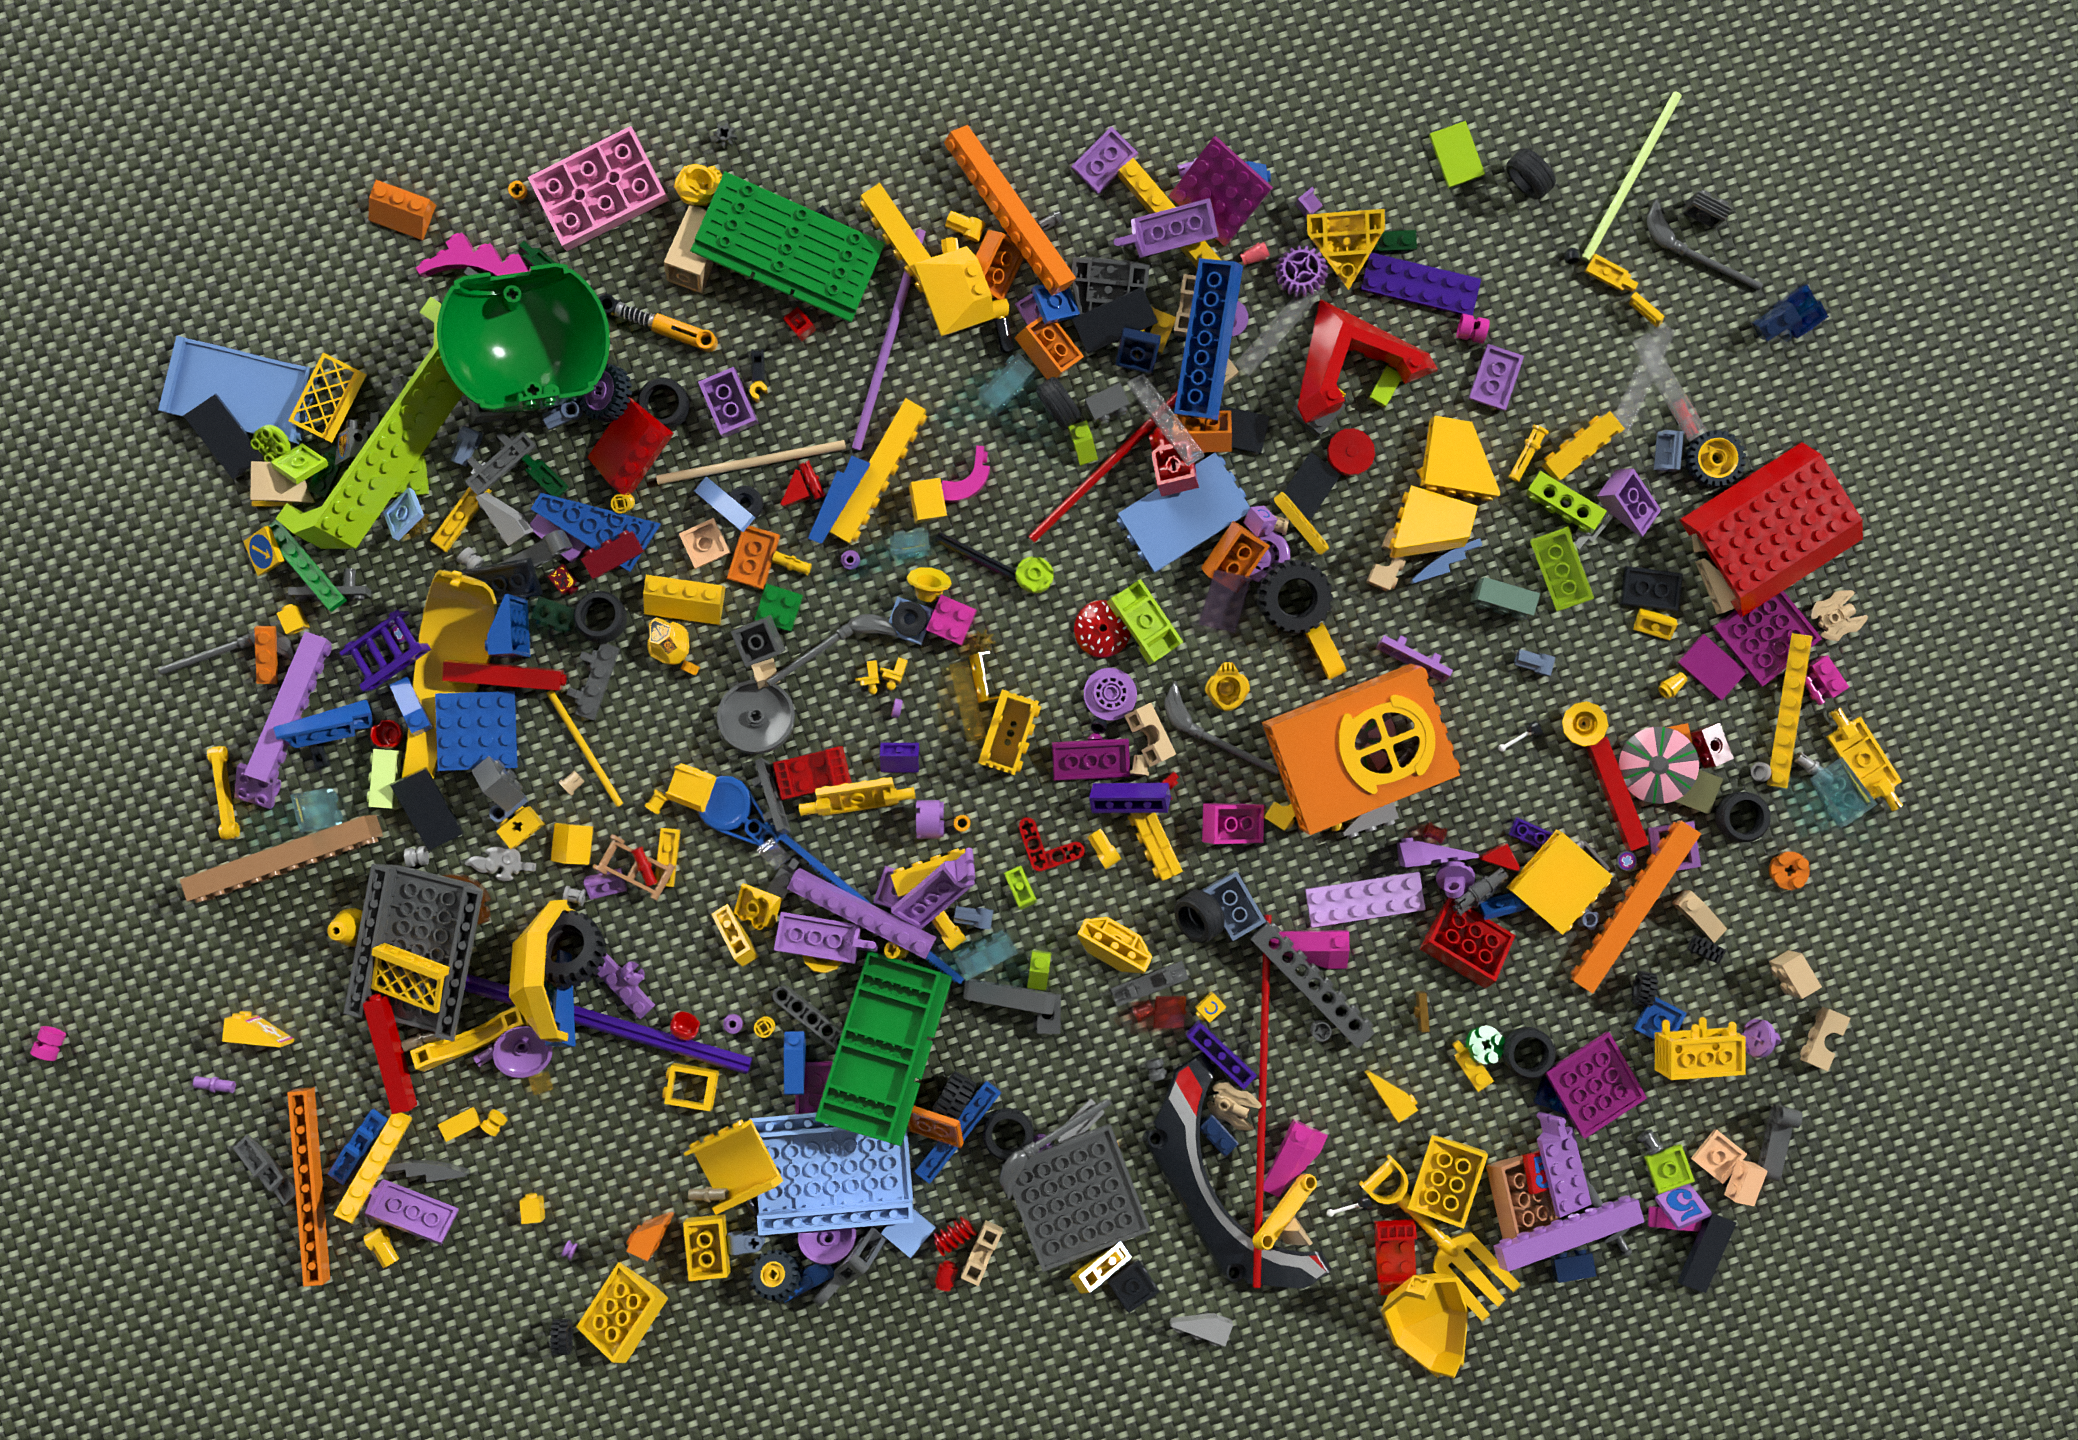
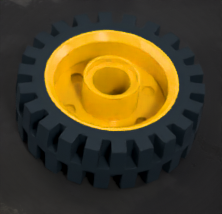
(1725, 448)

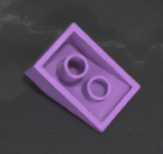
(1629, 500)

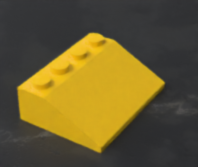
(1448, 1180)
(621, 1313)

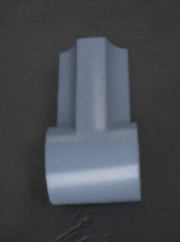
(561, 415)
(468, 441)
(1539, 663)
(493, 810)
(978, 917)

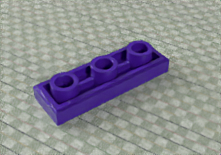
(1528, 833)

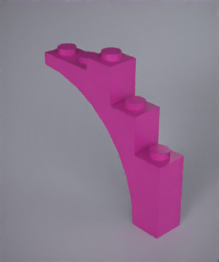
(462, 255)

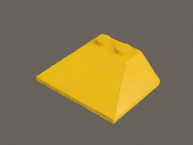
(955, 290)

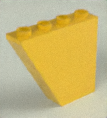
(1457, 460)
(1431, 523)

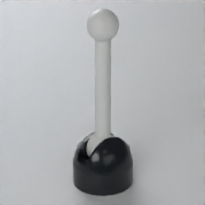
(1533, 730)
(1364, 1203)

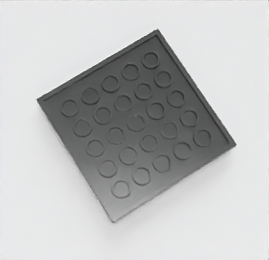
(1078, 1198)

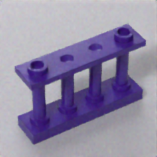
(400, 661)

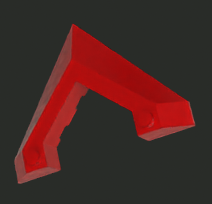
(1332, 337)

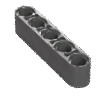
(1009, 996)
(807, 1009)

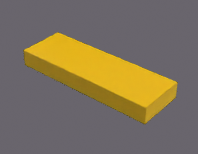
(668, 852)

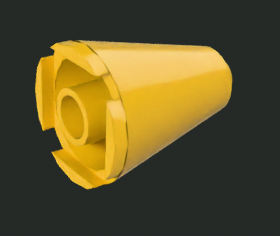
(346, 926)

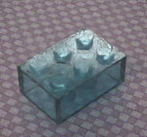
(1006, 384)
(986, 954)

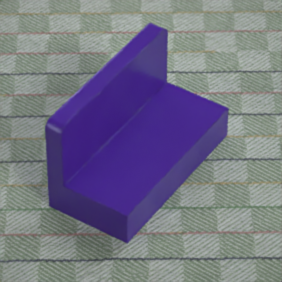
(899, 757)

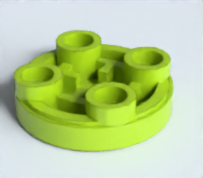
(270, 442)

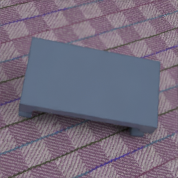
(1668, 450)

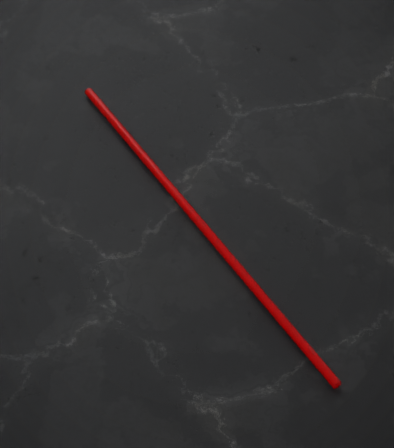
(1262, 1111)

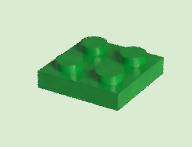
(781, 605)

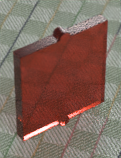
(1169, 1012)

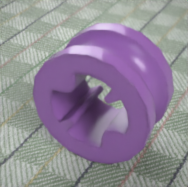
(569, 1250)

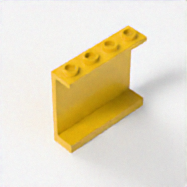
(1560, 882)
(736, 1162)

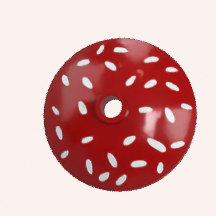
(1095, 641)

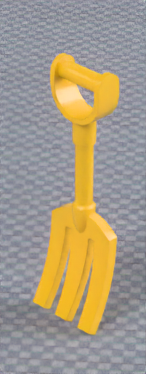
(1449, 1247)

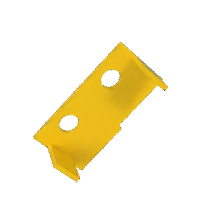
(979, 677)

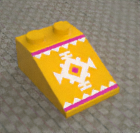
(253, 1030)

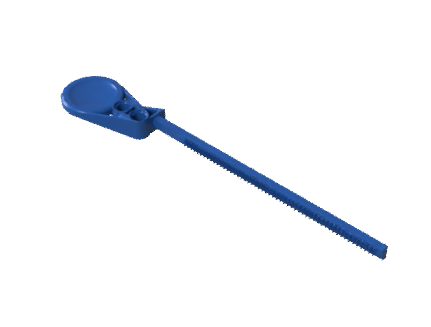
(730, 808)

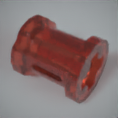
(1434, 832)
(1143, 1011)

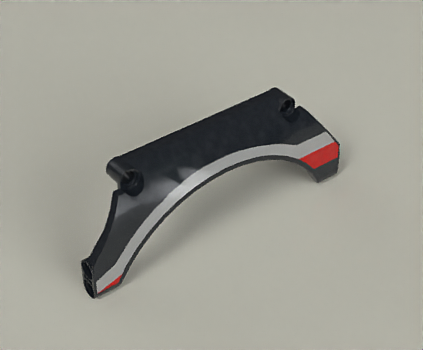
(1181, 1164)

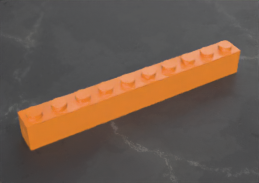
(1009, 210)
(1635, 905)
(309, 1186)

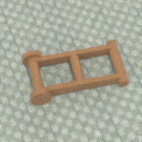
(618, 842)

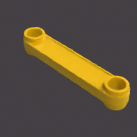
(217, 757)
(1284, 1212)

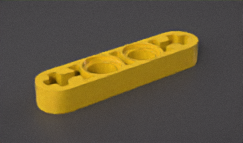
(1301, 523)

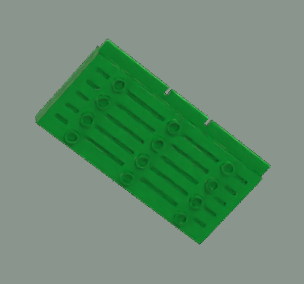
(787, 246)
(883, 1048)

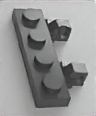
(489, 473)
(592, 694)

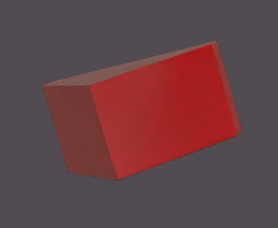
(799, 324)
(796, 491)
(1501, 856)

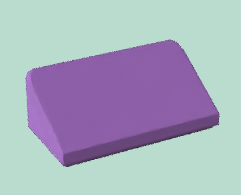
(604, 885)

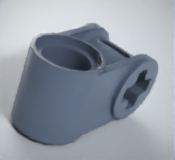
(741, 1242)

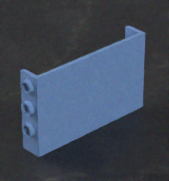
(1181, 521)

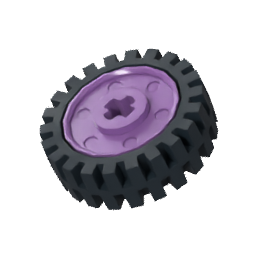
(609, 395)

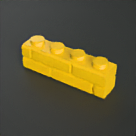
(1157, 845)

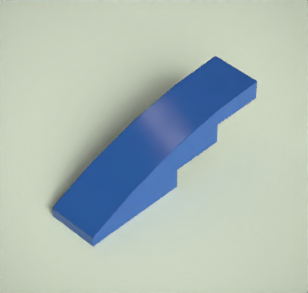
(358, 1146)

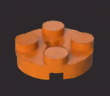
(1799, 865)

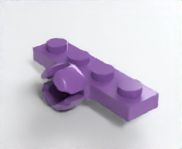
(625, 984)

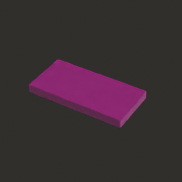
(1091, 759)

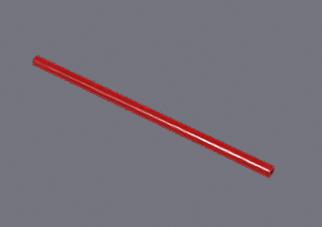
(1097, 475)

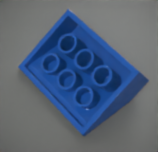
(510, 629)

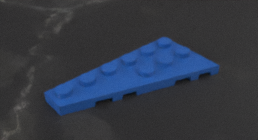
(594, 524)

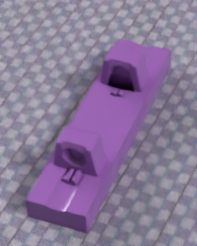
(1409, 656)

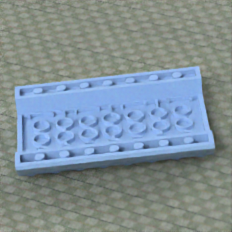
(831, 1178)

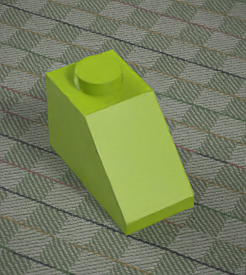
(1083, 442)
(1039, 970)

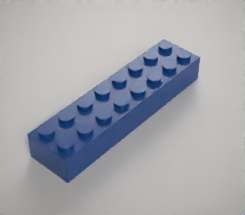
(1208, 338)

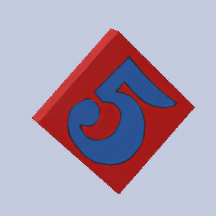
(1535, 1173)

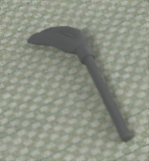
(1665, 238)
(860, 625)
(284, 648)
(1182, 721)
(1016, 1162)

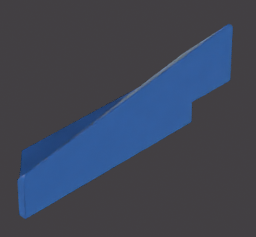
(326, 726)
(562, 1006)

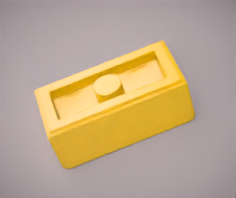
(1655, 624)

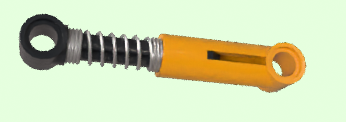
(661, 324)

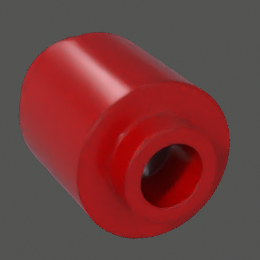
(946, 1275)

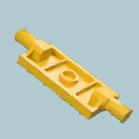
(1865, 757)
(856, 797)

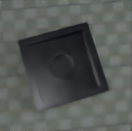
(1133, 1285)

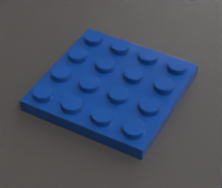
(474, 728)

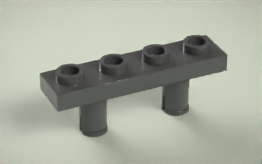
(348, 589)

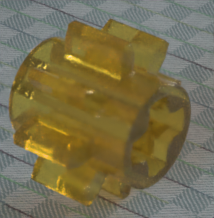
(423, 525)
(985, 635)

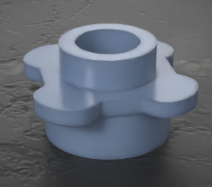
(1591, 924)

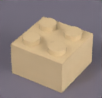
(1794, 974)

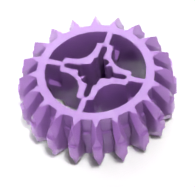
(1290, 262)

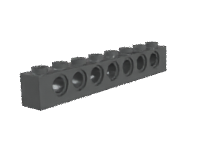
(1357, 1035)

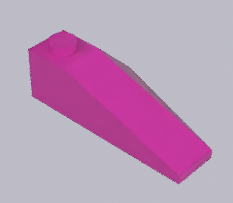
(1321, 947)
(1295, 1153)

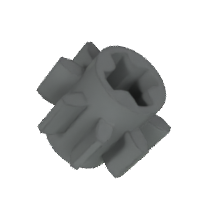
(721, 139)

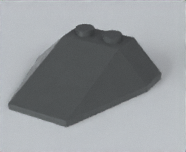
(1105, 279)

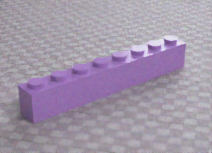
(288, 706)
(861, 913)
(1568, 1233)

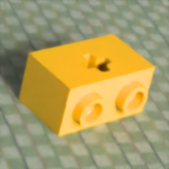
(514, 837)

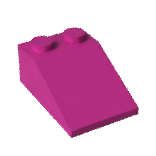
(1233, 823)

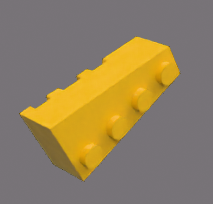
(1582, 446)
(908, 879)

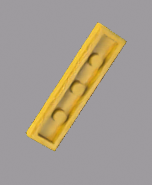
(457, 520)

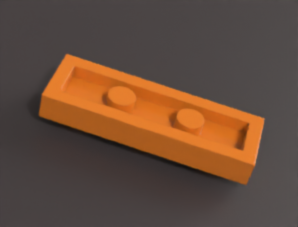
(266, 655)

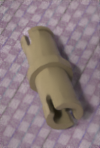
(419, 1040)
(708, 1194)

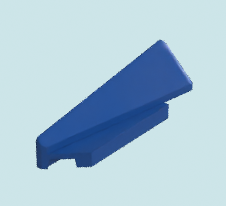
(837, 497)

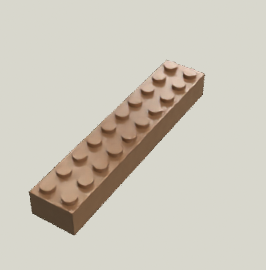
(281, 859)

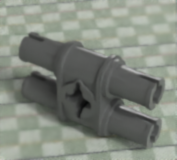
(1480, 892)

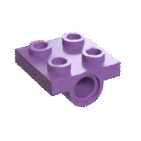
(255, 791)

